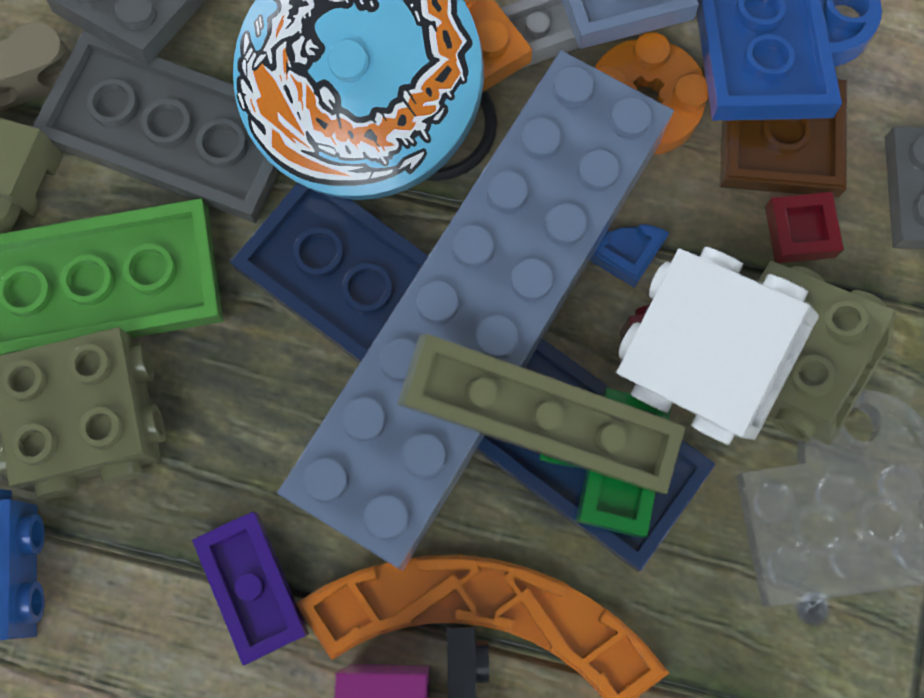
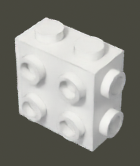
(716, 343)

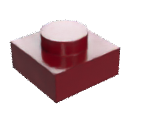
(804, 227)

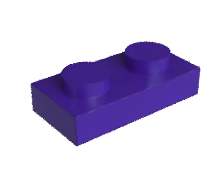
(250, 587)

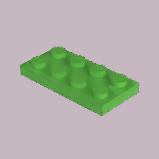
(122, 270)

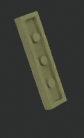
(540, 414)

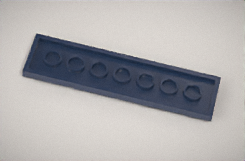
(345, 279)

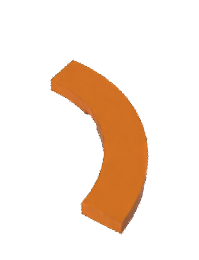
(489, 596)

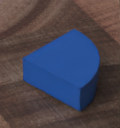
(629, 251)

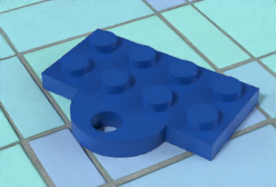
(780, 55)

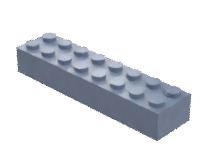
(487, 287)

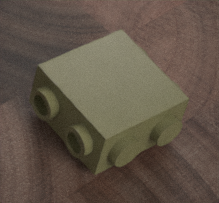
(835, 359)
(77, 413)

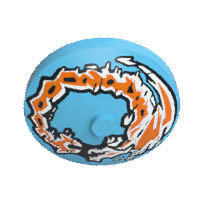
(358, 90)

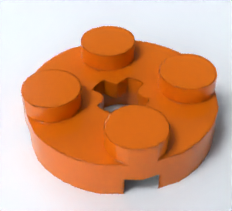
(667, 70)

